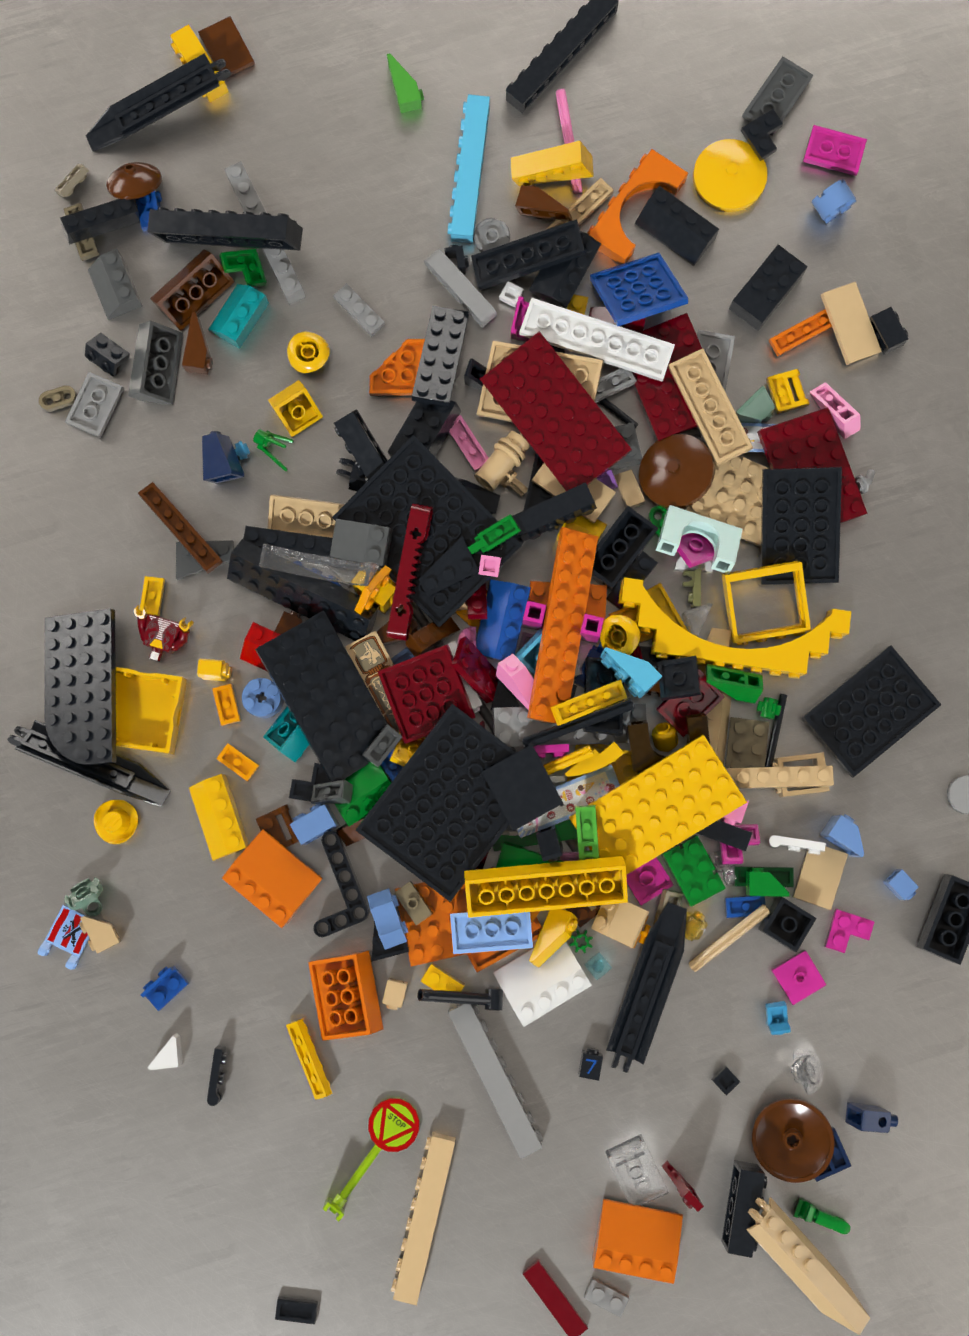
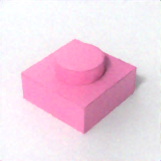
(489, 566)

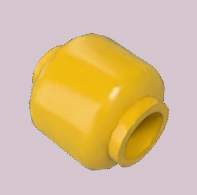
(664, 737)

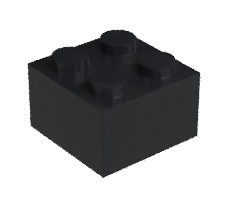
(787, 923)

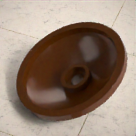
(133, 180)

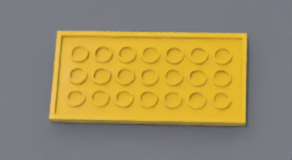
(665, 805)

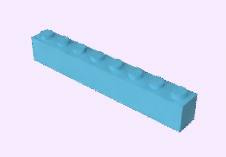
(470, 169)

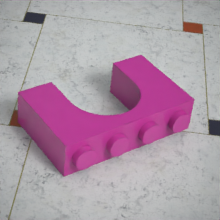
(535, 615)

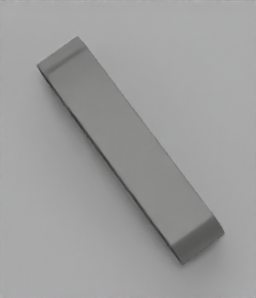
(460, 288)

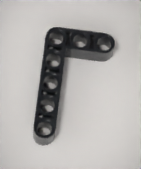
(353, 883)

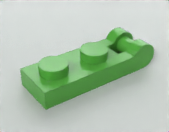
(587, 831)

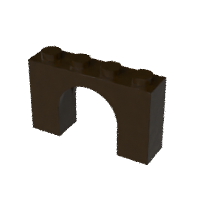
(639, 741)

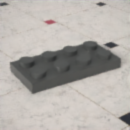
(779, 91)

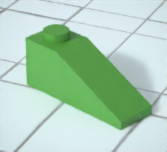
(405, 87)

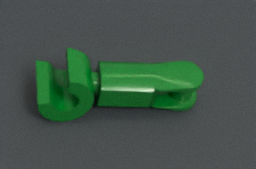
(809, 1212)

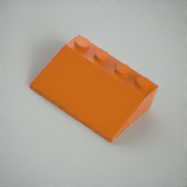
(272, 878)
(345, 996)
(638, 1241)

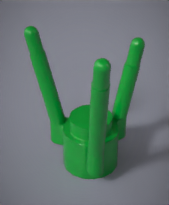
(265, 439)

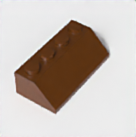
(192, 289)

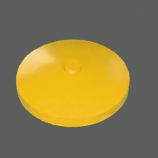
(729, 175)

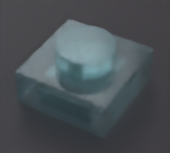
(598, 966)

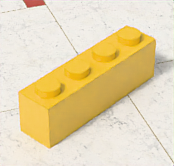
(189, 48)

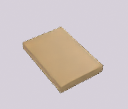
(820, 877)

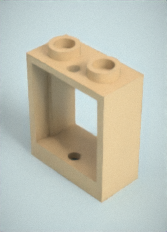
(818, 760)

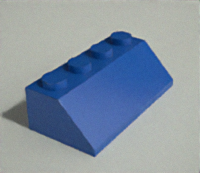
(505, 613)

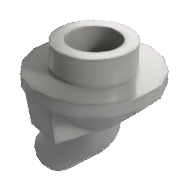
(864, 482)

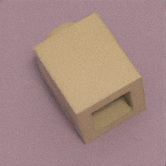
(394, 993)

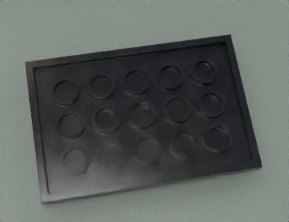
(801, 522)
(871, 711)

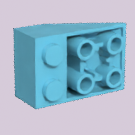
(634, 672)

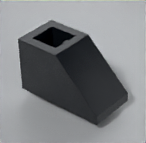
(550, 844)

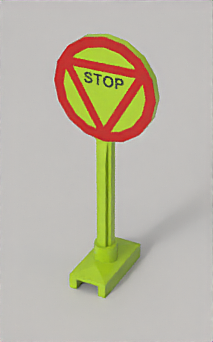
(392, 1128)

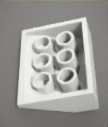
(539, 990)

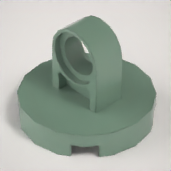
(84, 894)

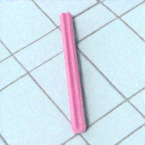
(567, 130)

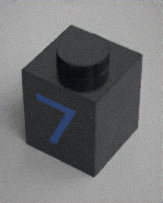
(590, 1064)

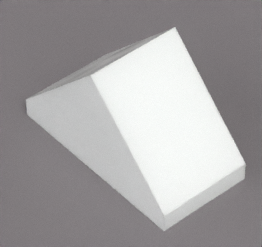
(169, 1056)

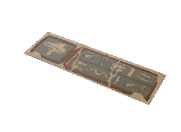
(369, 657)

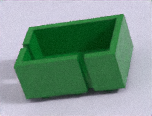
(693, 871)

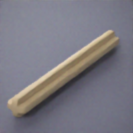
(729, 938)

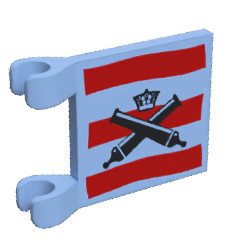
(67, 936)

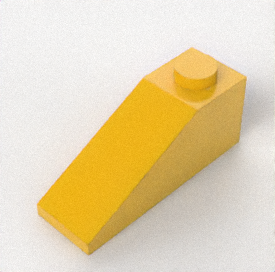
(554, 933)

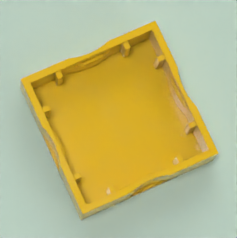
(148, 710)

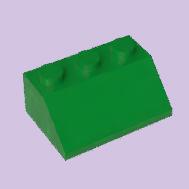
(368, 787)

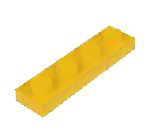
(588, 702)
(309, 1060)

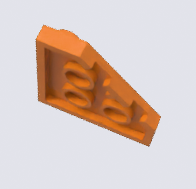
(398, 371)

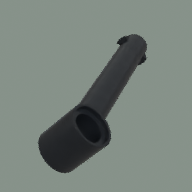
(491, 998)

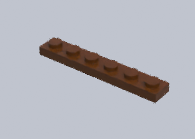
(180, 527)

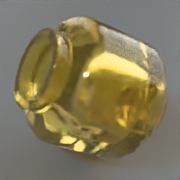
(695, 925)

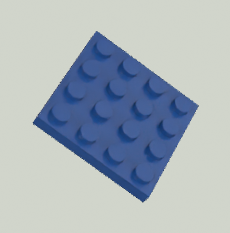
(638, 289)

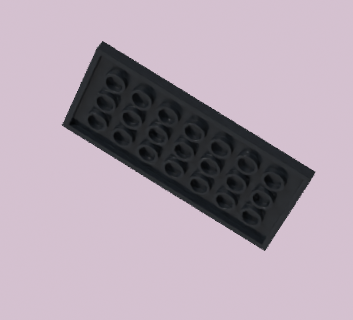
(324, 694)

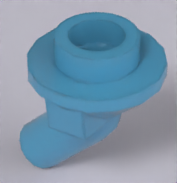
(242, 450)

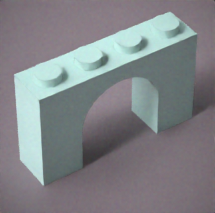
(723, 536)

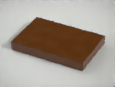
(226, 43)

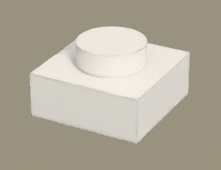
(511, 293)

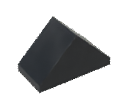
(474, 373)

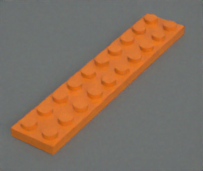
(562, 623)

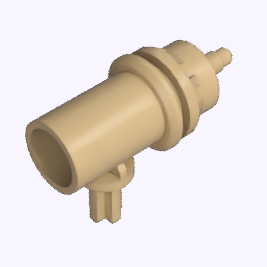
(498, 468)

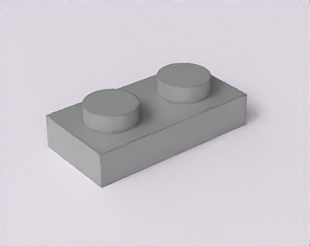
(606, 1297)

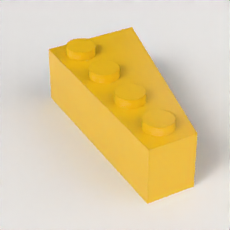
(552, 165)

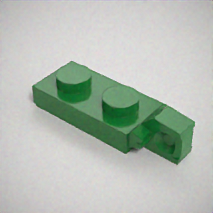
(495, 535)

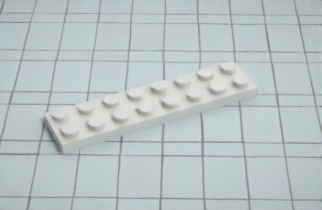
(597, 339)

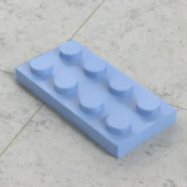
(490, 932)

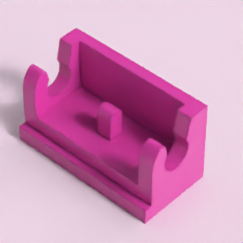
(519, 316)

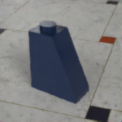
(219, 459)

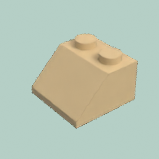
(620, 922)

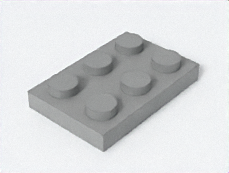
(94, 404)

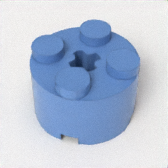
(834, 200)
(252, 693)

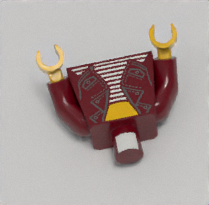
(161, 633)

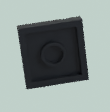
(679, 678)

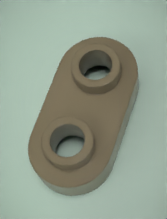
(58, 396)

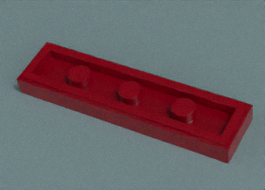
(555, 1299)

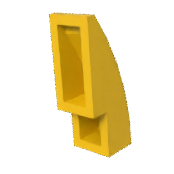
(596, 762)

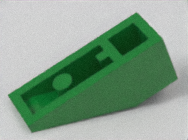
(735, 683)

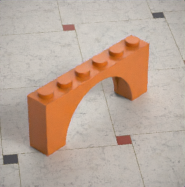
(652, 172)

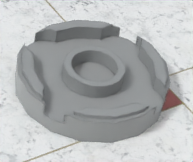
(491, 234)
(959, 794)

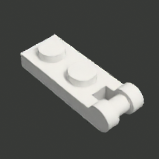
(795, 844)

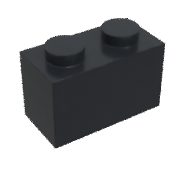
(889, 330)

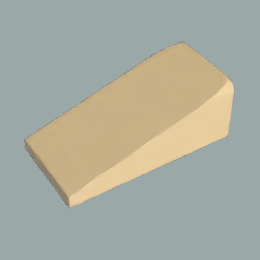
(629, 489)

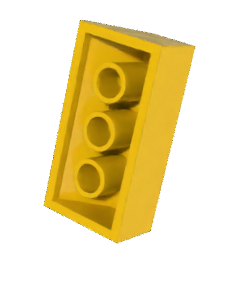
(219, 816)

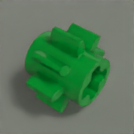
(769, 708)
(582, 946)

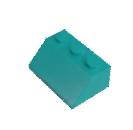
(239, 315)
(287, 736)

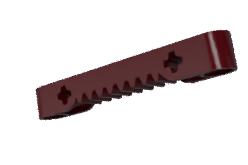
(420, 520)

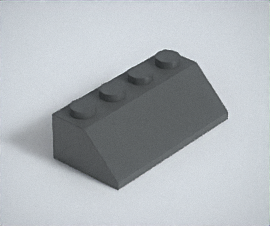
(155, 363)

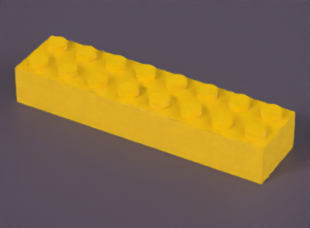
(546, 886)

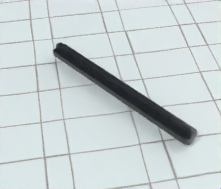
(579, 723)

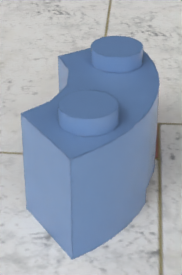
(387, 918)

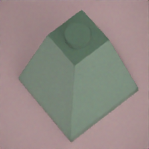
(757, 408)

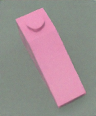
(844, 415)
(516, 678)

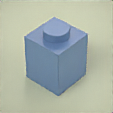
(901, 885)

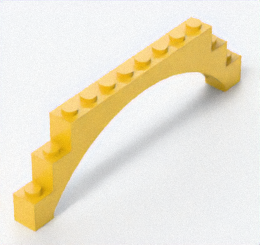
(676, 642)

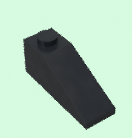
(638, 570)

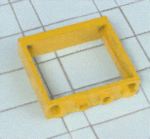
(779, 632)

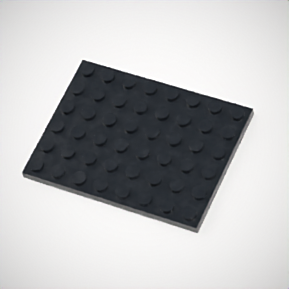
(421, 479)
(439, 807)

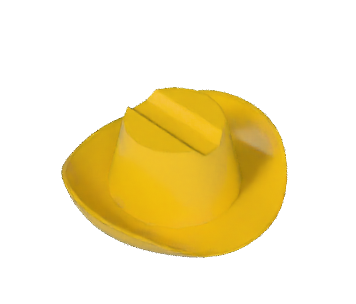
(307, 352)
(620, 634)
(115, 821)

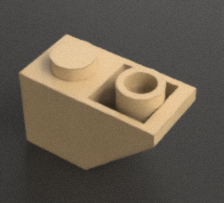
(101, 933)

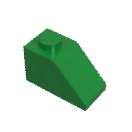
(763, 884)

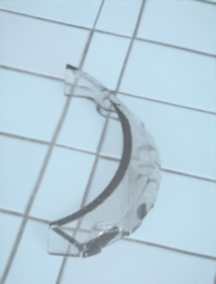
(317, 566)

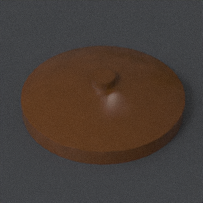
(676, 471)
(793, 1140)

